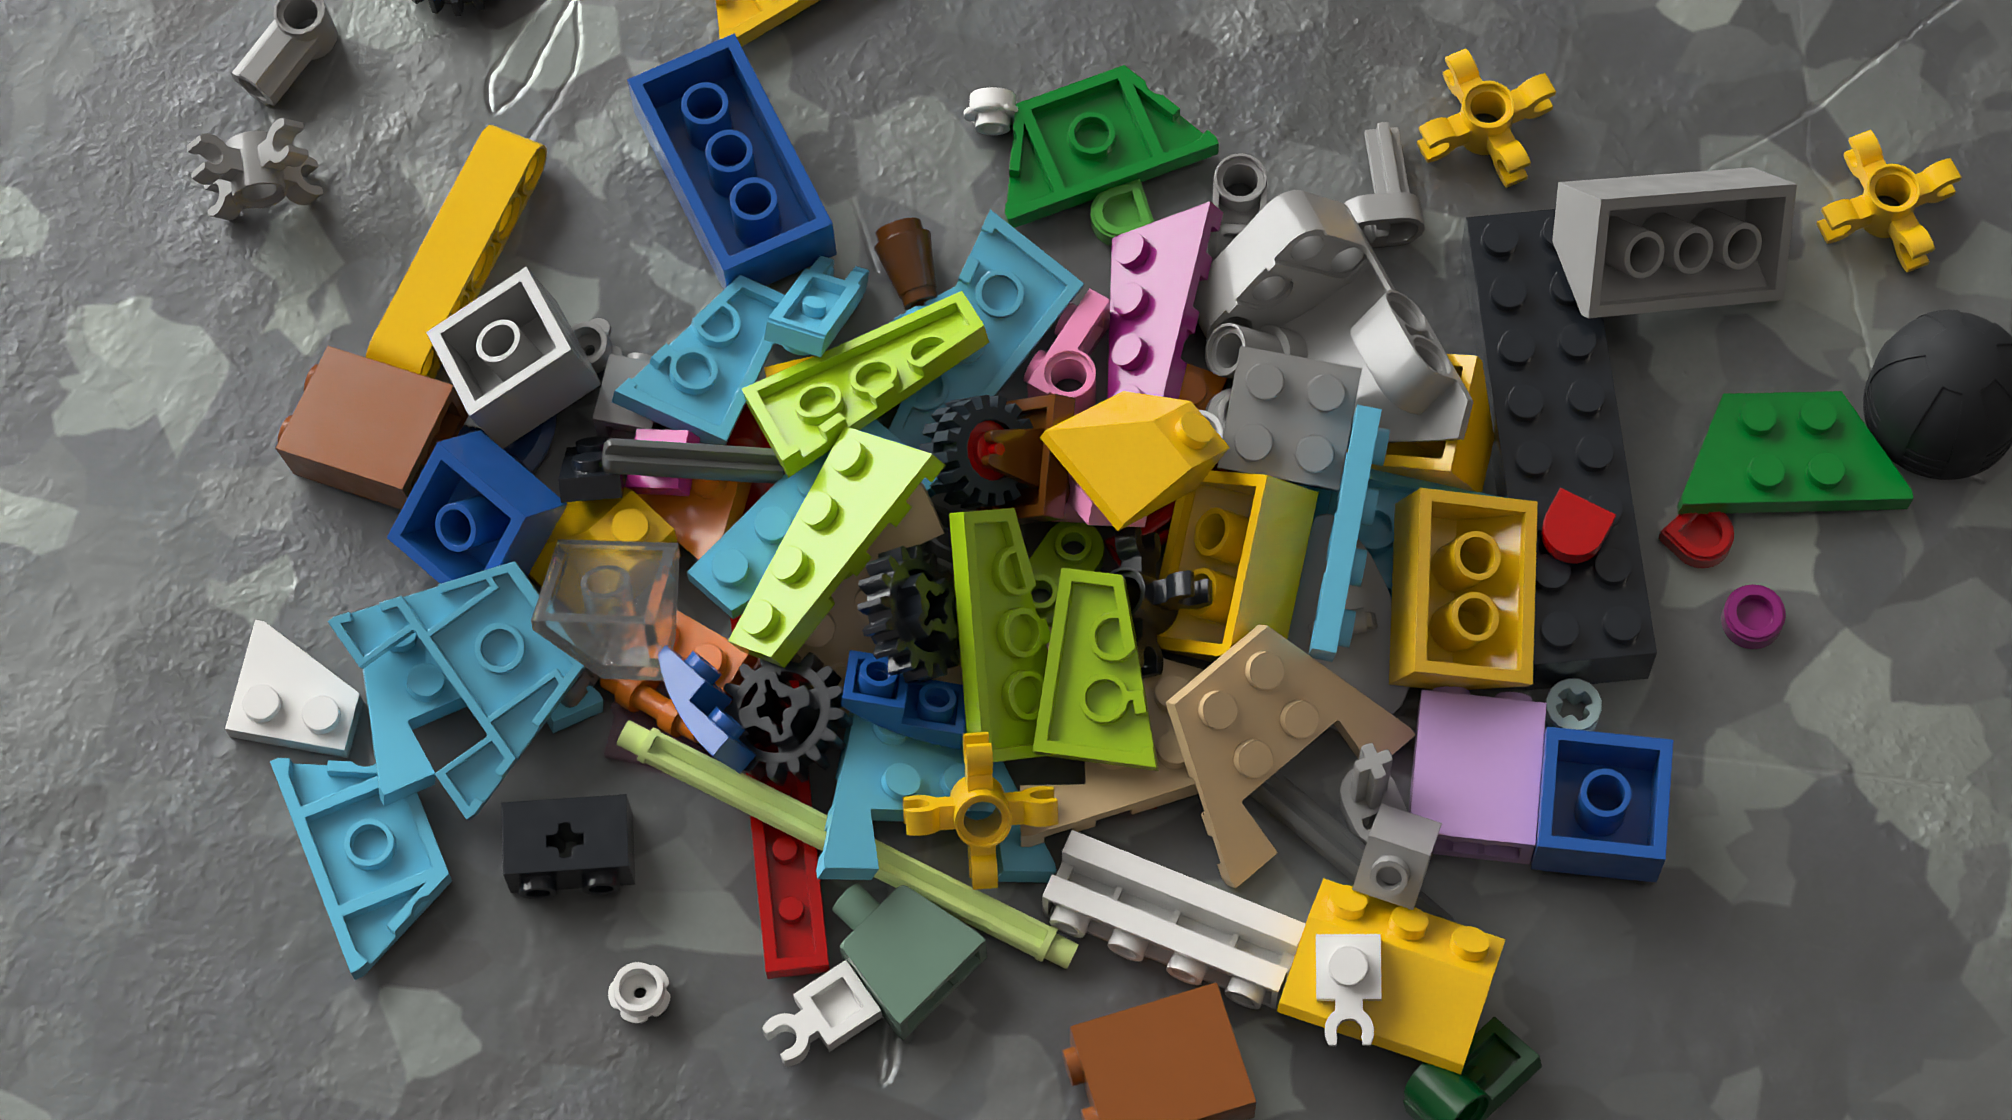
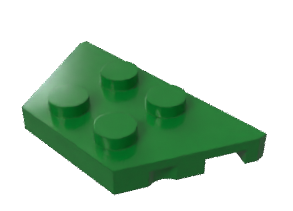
(1094, 140)
(1791, 458)

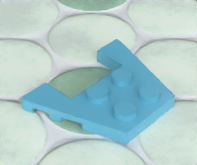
(490, 654)
(411, 690)
(873, 778)

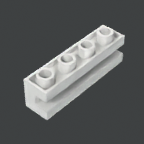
(1172, 921)

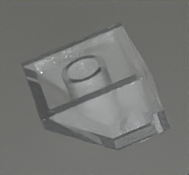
(611, 605)

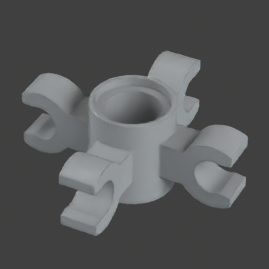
(255, 169)

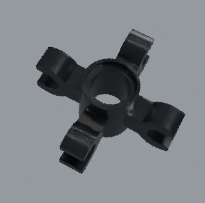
(1151, 600)

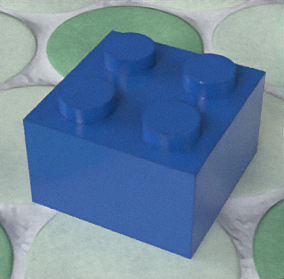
(475, 511)
(1603, 804)

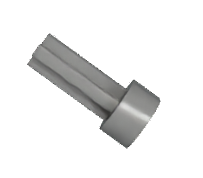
(1392, 213)
(1367, 788)

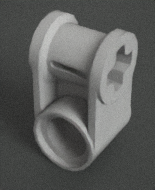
(1237, 209)

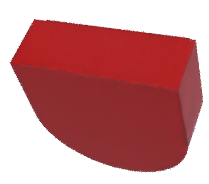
(1575, 527)
(1699, 538)

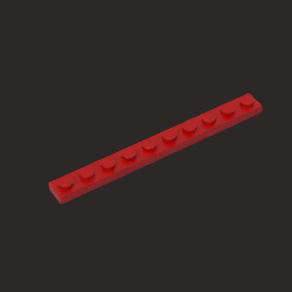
(784, 865)

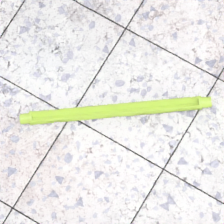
(809, 826)

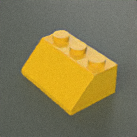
(1252, 544)
(1463, 591)
(1430, 975)

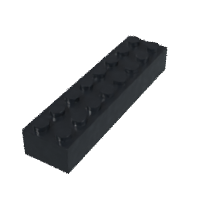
(1556, 430)

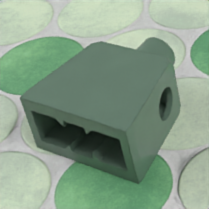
(906, 952)

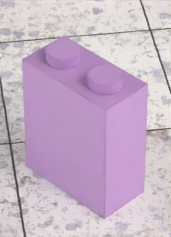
(1479, 772)

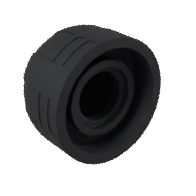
(1943, 395)

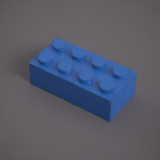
(732, 164)

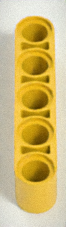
(459, 248)

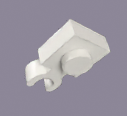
(1348, 974)
(831, 1008)

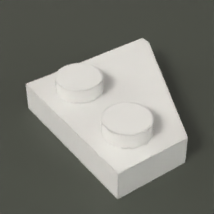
(291, 698)

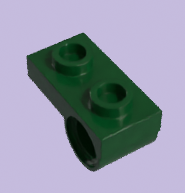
(1491, 1074)

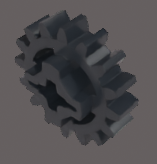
(911, 614)
(807, 724)

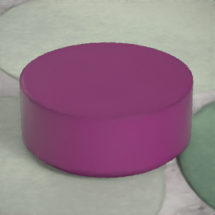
(1753, 616)

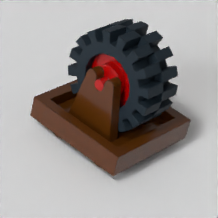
(998, 455)

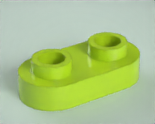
(1050, 557)

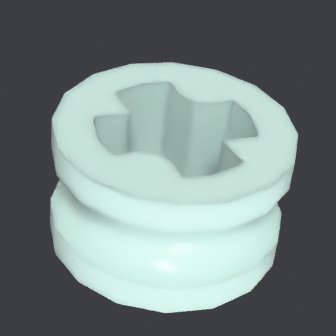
(1575, 691)

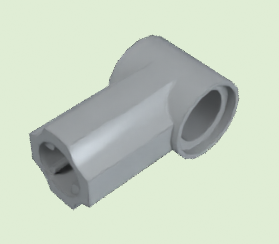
(284, 50)

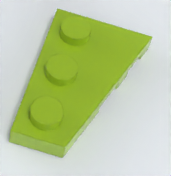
(1093, 677)

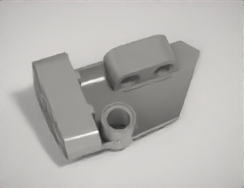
(1315, 290)

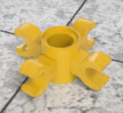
(1482, 138)
(1885, 221)
(931, 814)

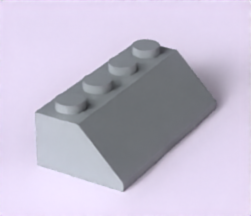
(1674, 240)

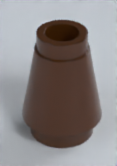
(908, 260)

